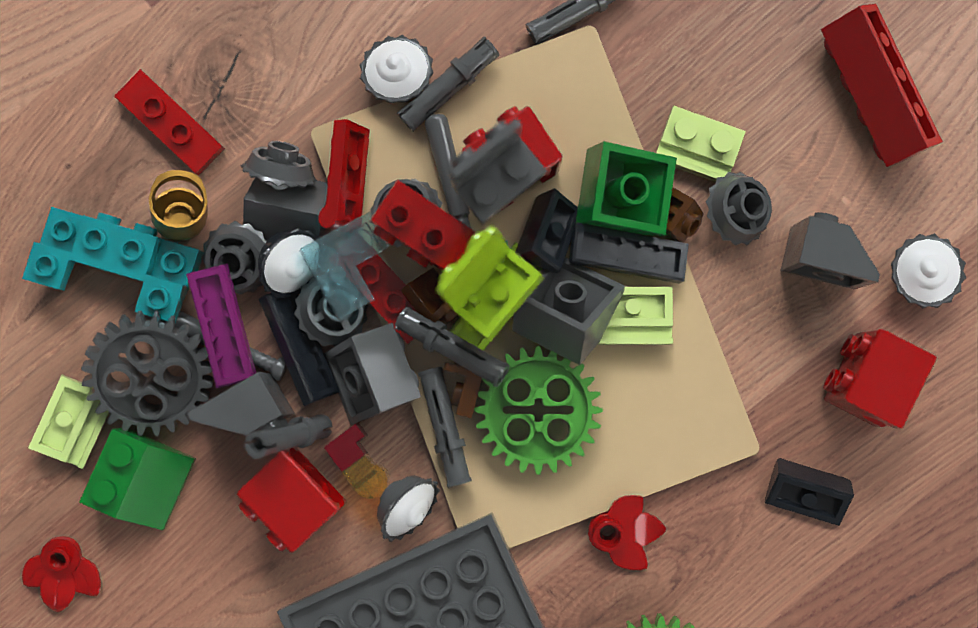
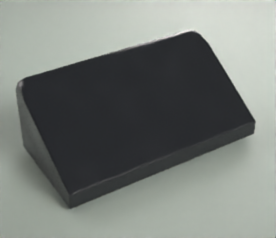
(548, 231)
(809, 491)

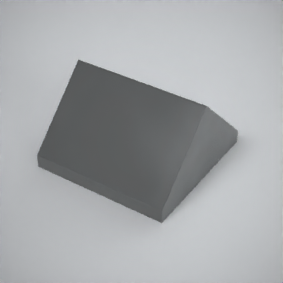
(284, 209)

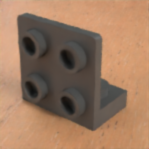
(495, 171)

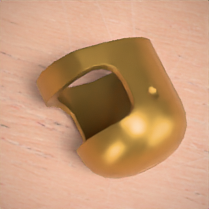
(166, 209)

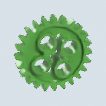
(537, 446)

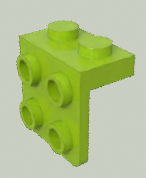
(488, 283)

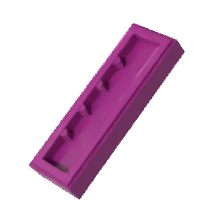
(221, 325)

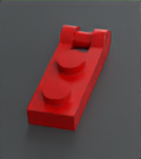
(345, 175)

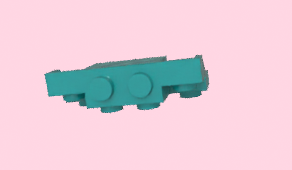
(117, 250)

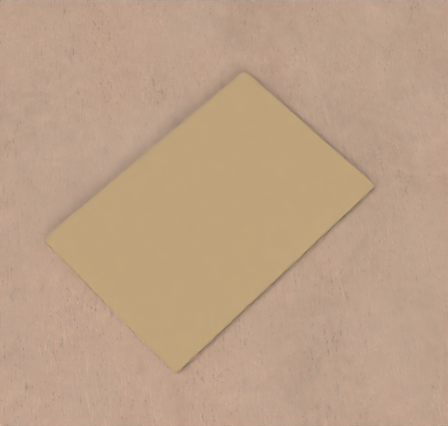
(663, 406)

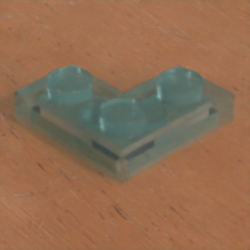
(334, 263)

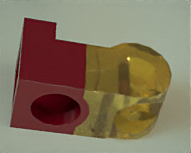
(356, 464)

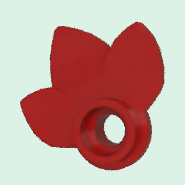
(631, 532)
(61, 579)

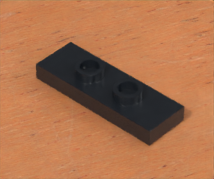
(628, 253)
(302, 356)

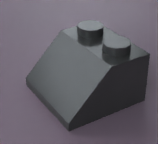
(828, 253)
(569, 311)
(372, 373)
(246, 407)

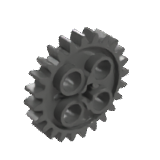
(126, 399)

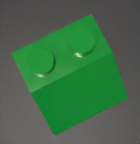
(626, 189)
(137, 479)

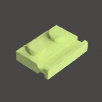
(700, 143)
(641, 318)
(69, 424)

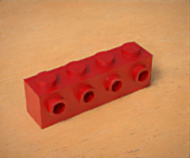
(880, 85)
(421, 227)

